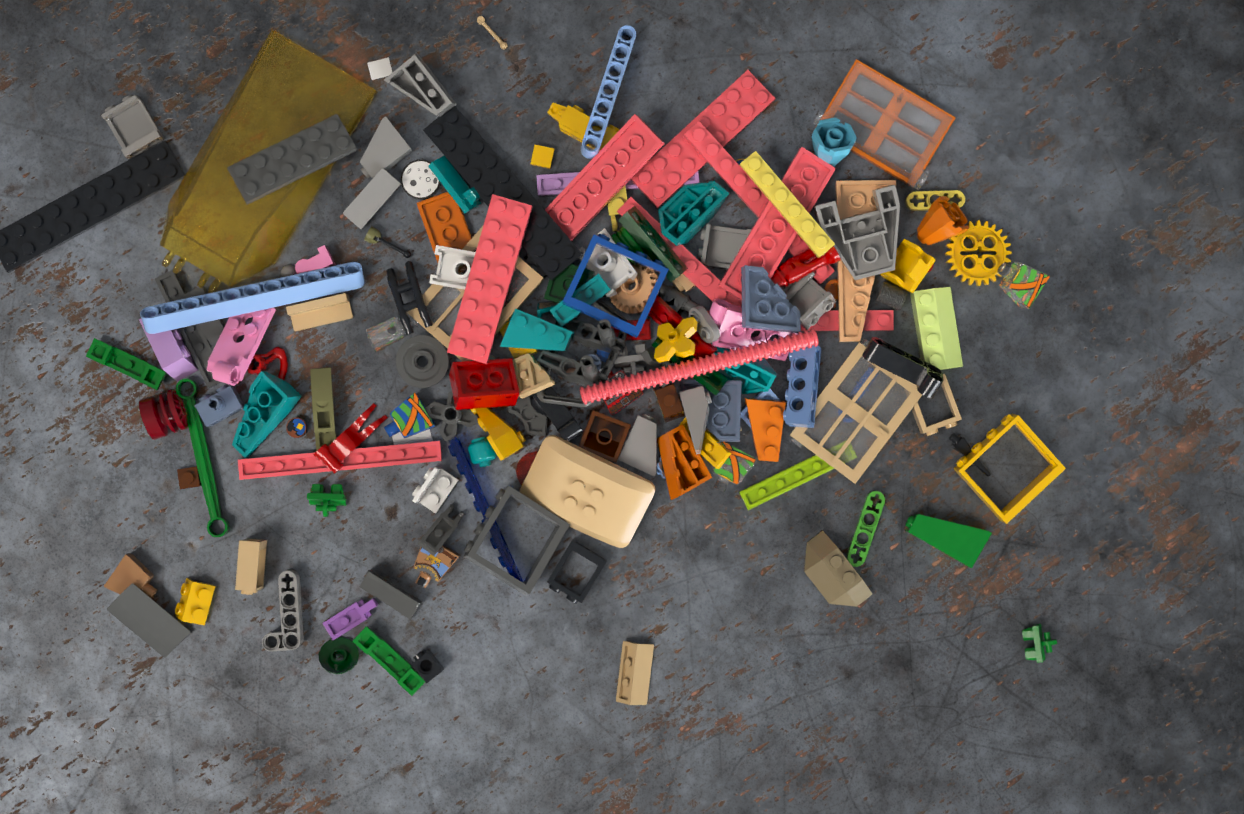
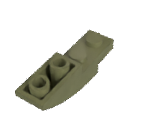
(323, 406)

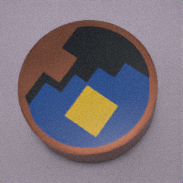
(296, 427)

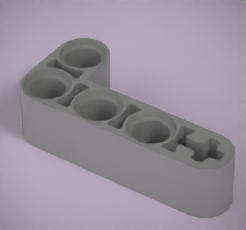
(285, 609)

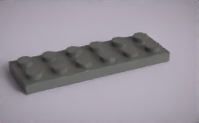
(291, 159)

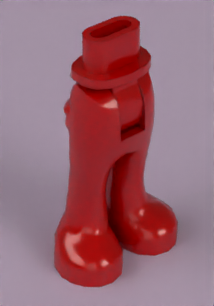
(796, 268)

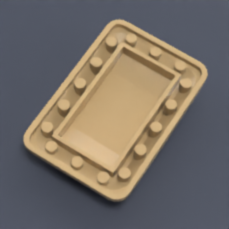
(588, 491)

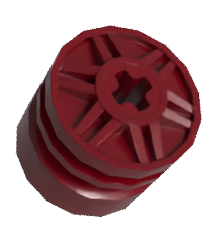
(161, 415)

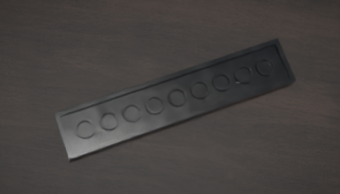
(489, 176)
(88, 206)

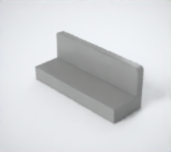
(371, 198)

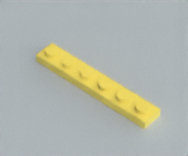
(787, 204)

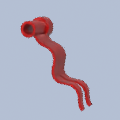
(347, 441)

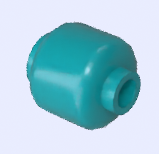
(481, 452)

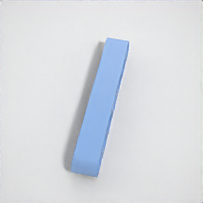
(609, 82)

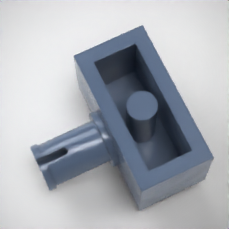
(219, 406)

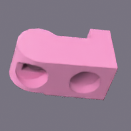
(317, 262)

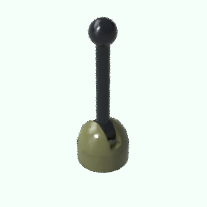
(374, 236)

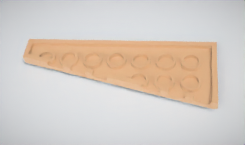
(854, 295)

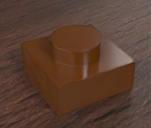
(188, 478)

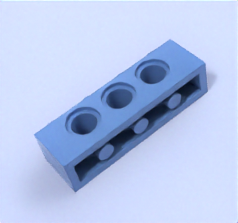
(806, 415)

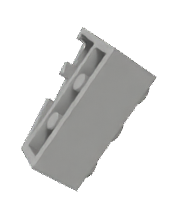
(421, 85)

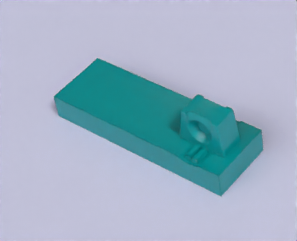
(465, 197)
(587, 293)

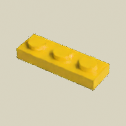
(711, 449)

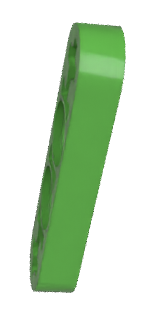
(868, 529)

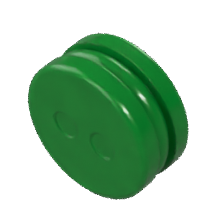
(623, 236)

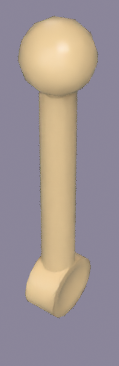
(481, 21)

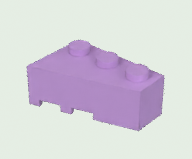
(172, 353)

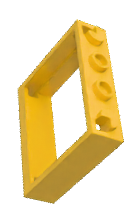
(1032, 489)

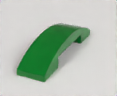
(126, 363)
(389, 659)

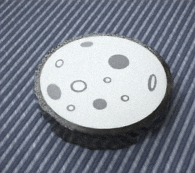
(419, 180)

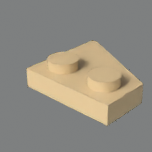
(530, 375)

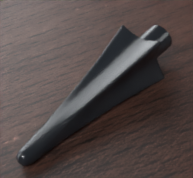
(963, 448)

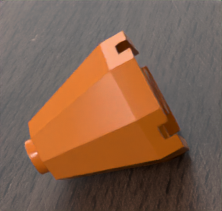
(941, 222)

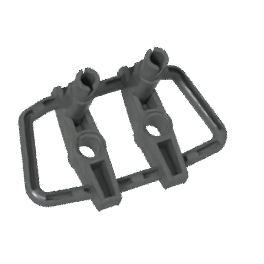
(586, 371)

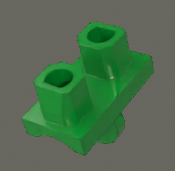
(326, 501)
(1037, 652)

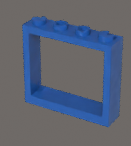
(597, 314)

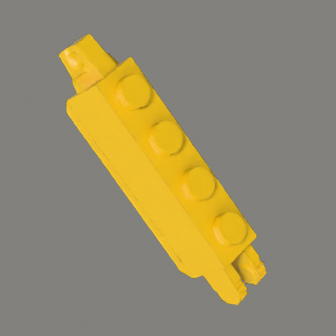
(574, 123)

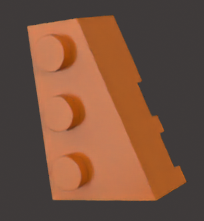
(680, 462)

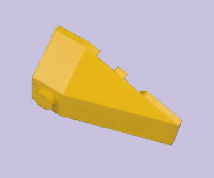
(502, 435)

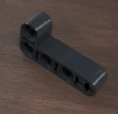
(909, 367)
(560, 417)

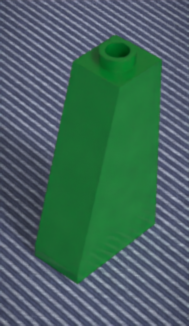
(952, 539)

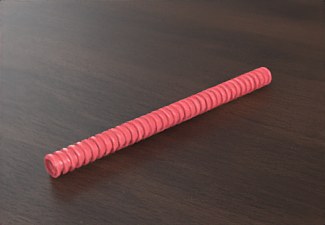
(699, 366)

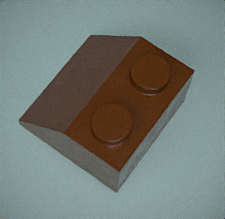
(604, 436)

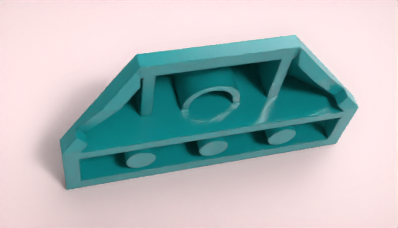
(690, 210)
(754, 376)

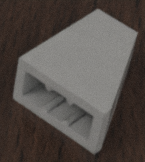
(384, 149)
(641, 445)

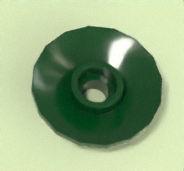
(338, 648)

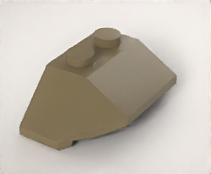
(833, 573)

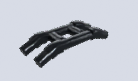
(417, 303)

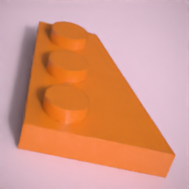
(766, 426)

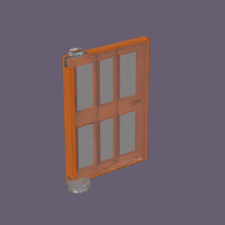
(890, 123)

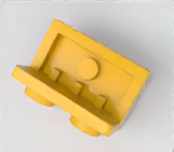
(194, 602)

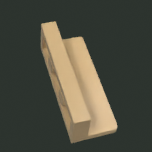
(320, 312)
(634, 673)

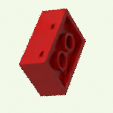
(484, 384)

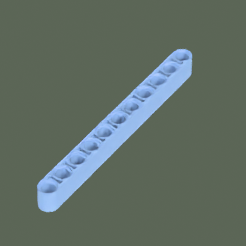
(252, 297)

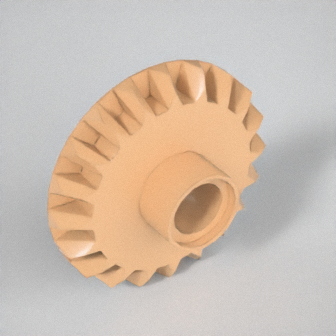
(634, 300)

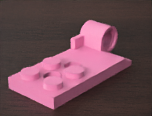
(732, 333)
(231, 359)

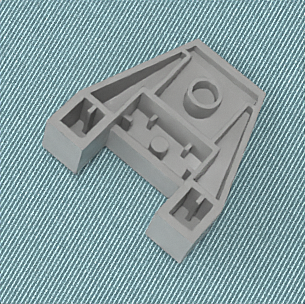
(866, 240)

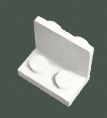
(435, 488)

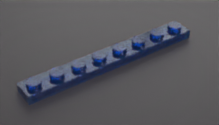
(481, 504)

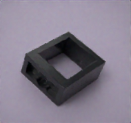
(588, 554)

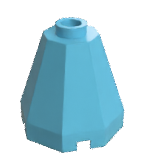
(832, 140)

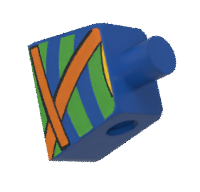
(410, 418)

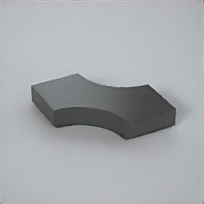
(533, 421)

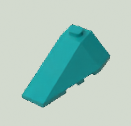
(267, 406)

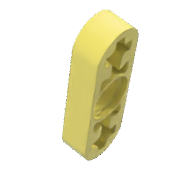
(920, 196)

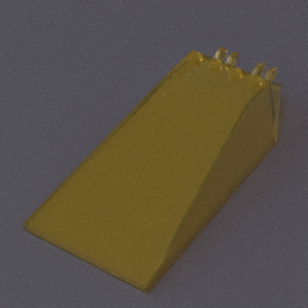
(276, 98)

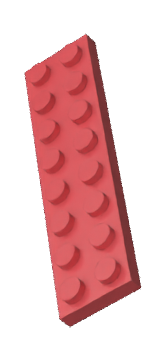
(722, 118)
(604, 176)
(771, 232)
(489, 279)

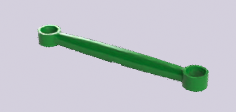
(202, 458)

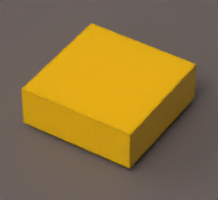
(542, 156)

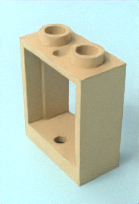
(948, 423)
(251, 565)

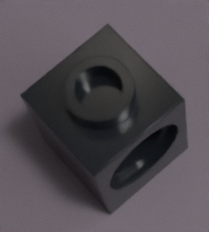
(427, 675)

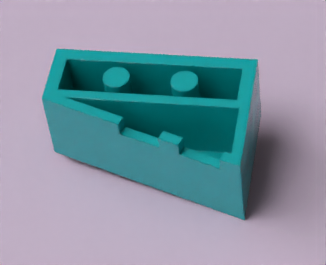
(535, 333)

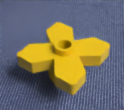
(676, 340)

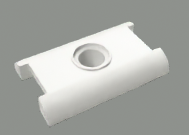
(448, 265)
(616, 270)

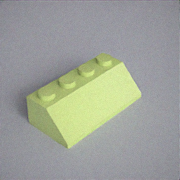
(936, 327)

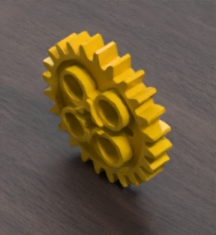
(978, 271)

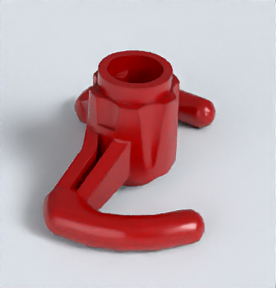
(276, 352)

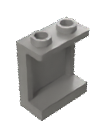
(132, 126)
(720, 245)
(811, 302)

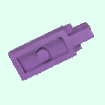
(349, 618)

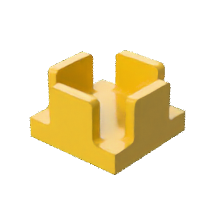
(910, 266)

